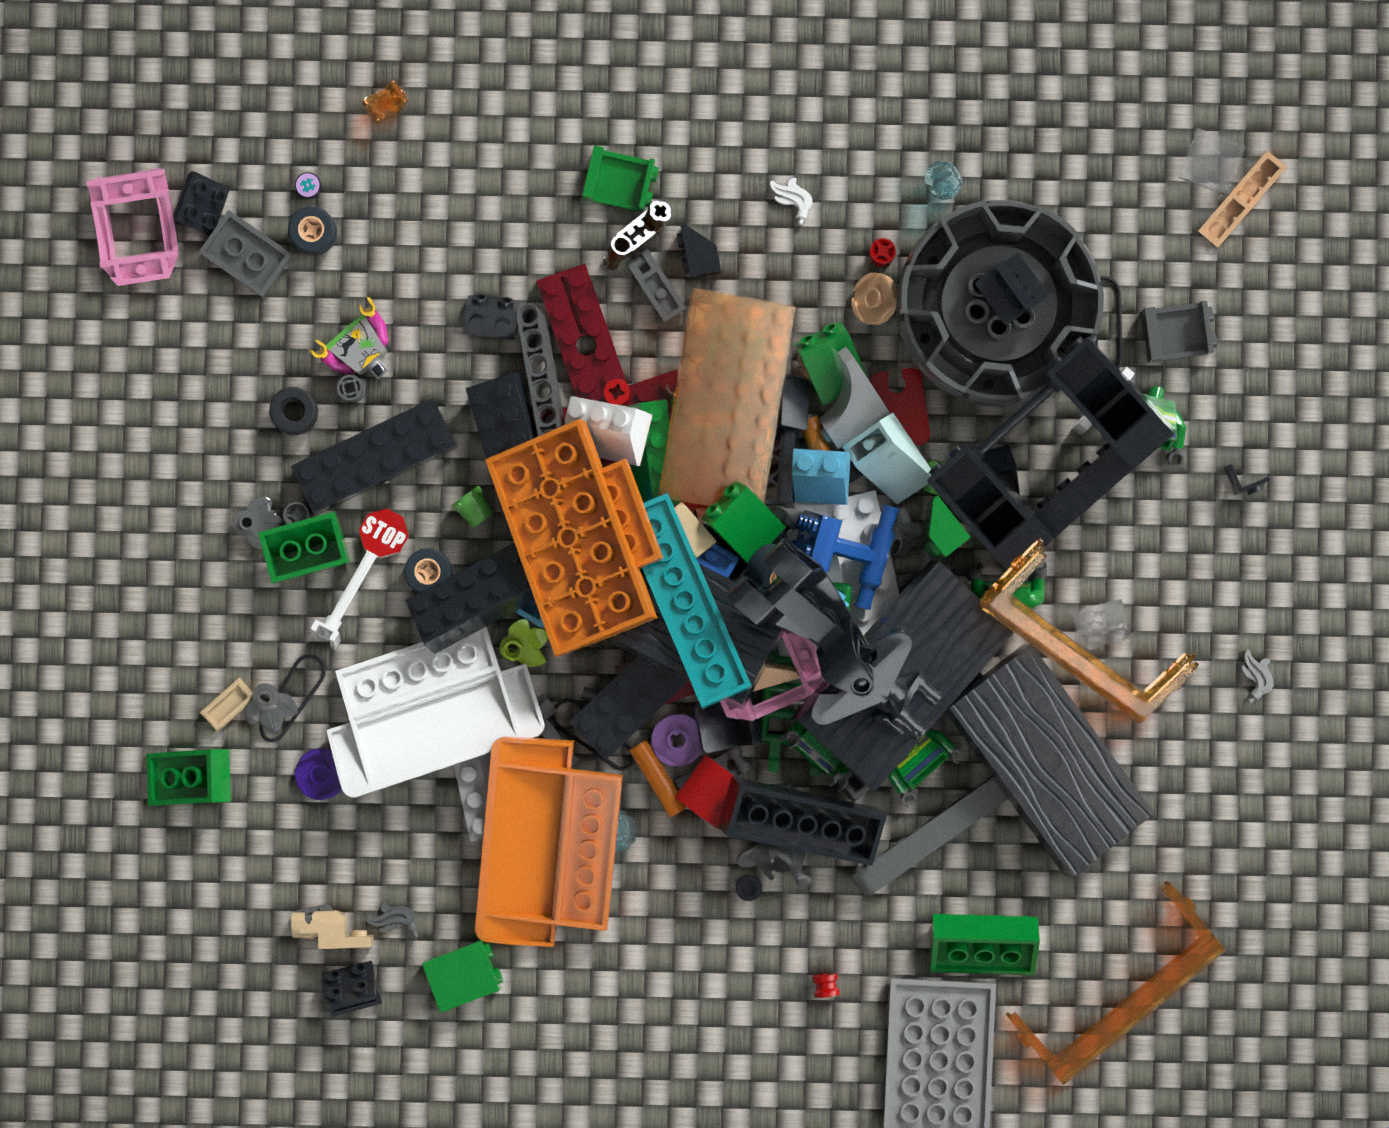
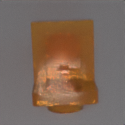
(385, 102)

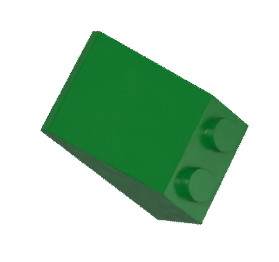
(188, 777)

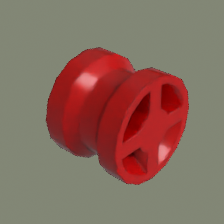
(884, 248)
(616, 396)
(826, 985)

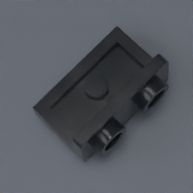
(491, 316)

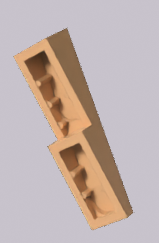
(1242, 198)

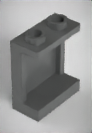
(1178, 331)

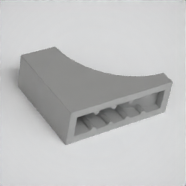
(856, 406)

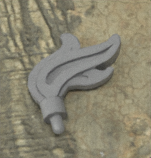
(1259, 674)

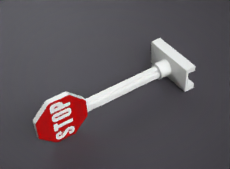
(382, 536)

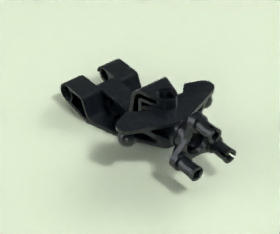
(810, 606)

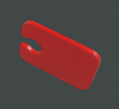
(907, 405)

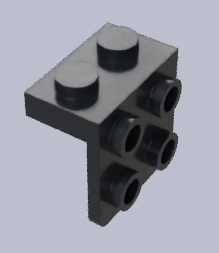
(721, 732)

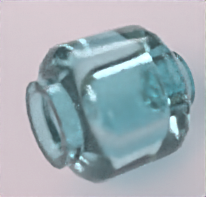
(943, 180)
(626, 832)

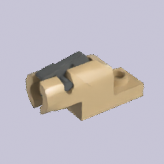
(329, 927)

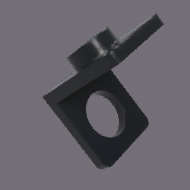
(1237, 488)

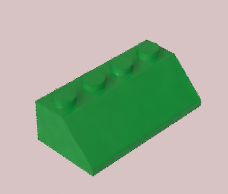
(650, 471)
(984, 944)

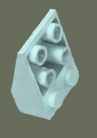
(889, 459)

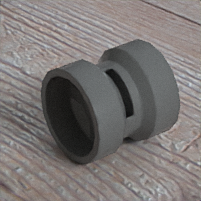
(355, 391)
(294, 511)

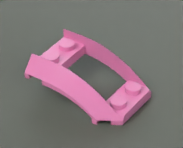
(125, 189)
(806, 663)

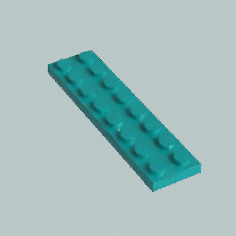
(691, 610)

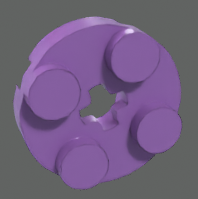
(662, 743)

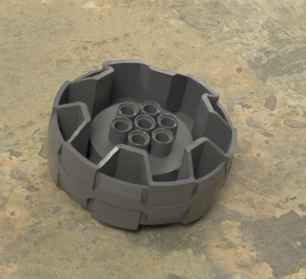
(939, 297)

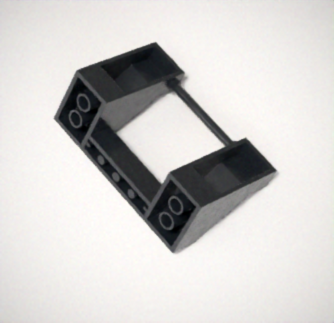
(1113, 407)

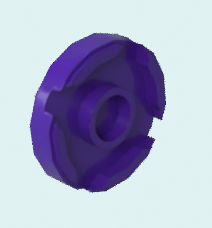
(317, 775)

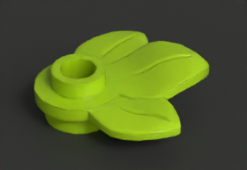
(528, 641)

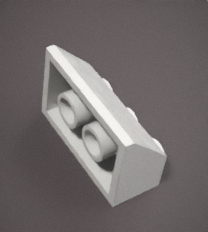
(615, 429)

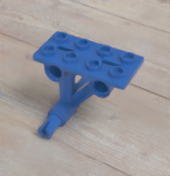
(820, 541)

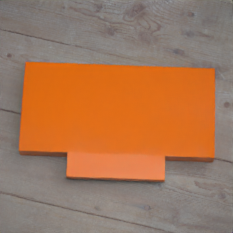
(577, 535)

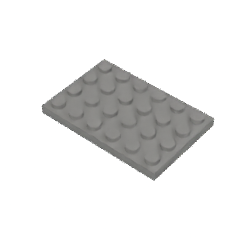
(939, 1054)

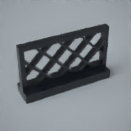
(785, 491)

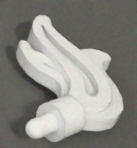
(793, 196)

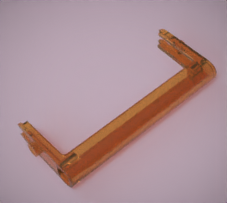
(1070, 655)
(1136, 1005)

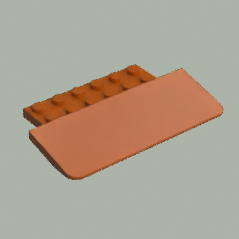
(545, 843)

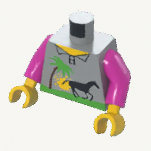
(358, 345)

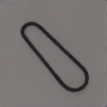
(1119, 319)
(304, 702)
(583, 743)

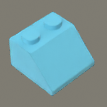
(821, 476)

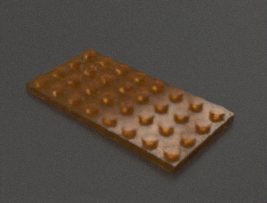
(726, 396)

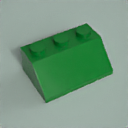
(942, 530)
(304, 548)

